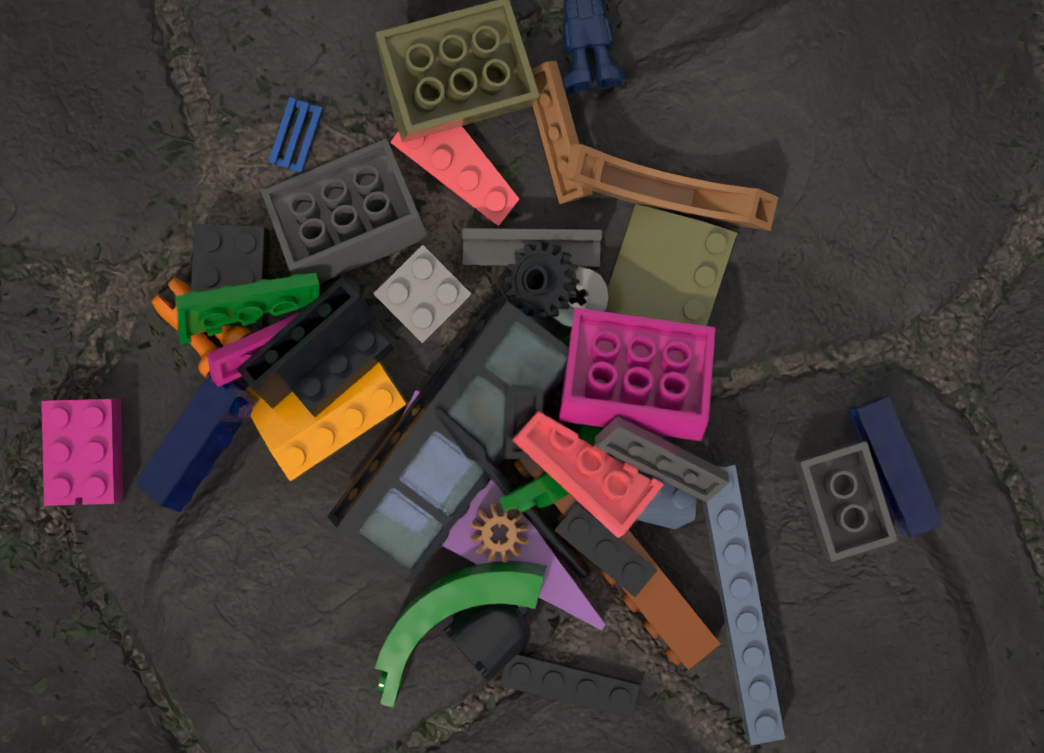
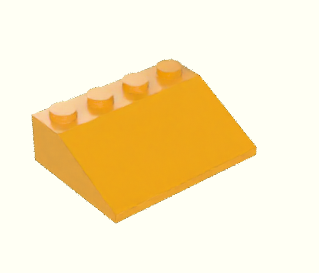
(303, 441)

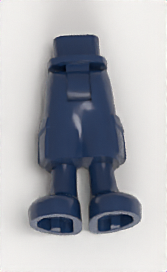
(584, 30)

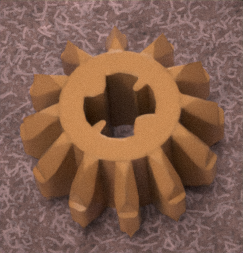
(487, 532)

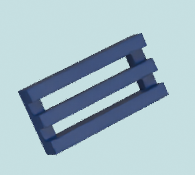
(283, 130)

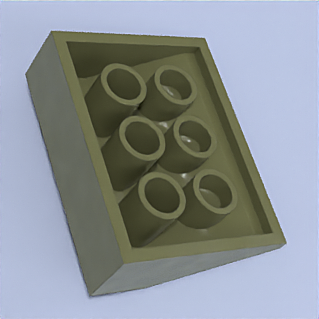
(456, 69)
(669, 267)

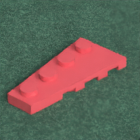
(462, 168)
(600, 483)

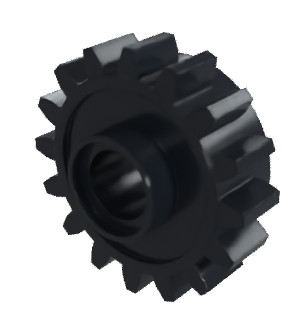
(558, 280)

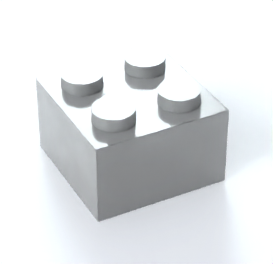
(423, 294)

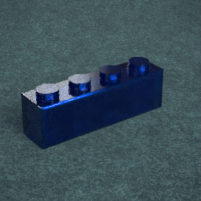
(196, 443)
(896, 466)

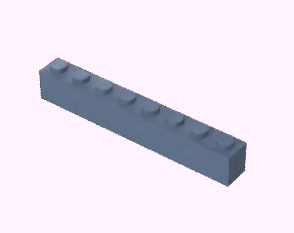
(743, 613)

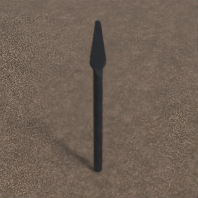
(477, 452)

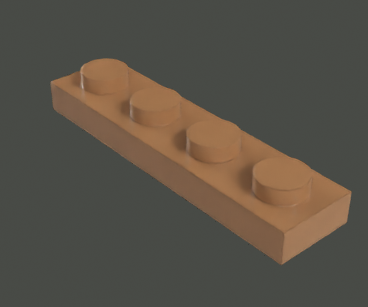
(556, 129)

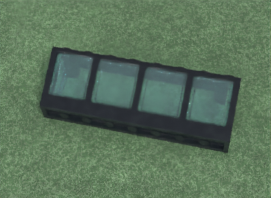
(418, 475)

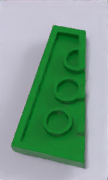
(243, 303)

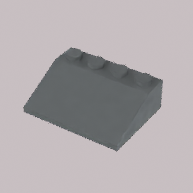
(344, 213)

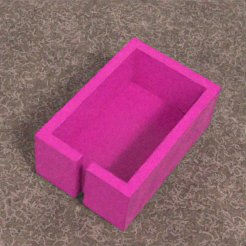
(82, 452)

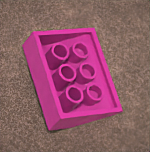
(639, 371)

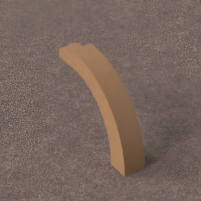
(670, 192)

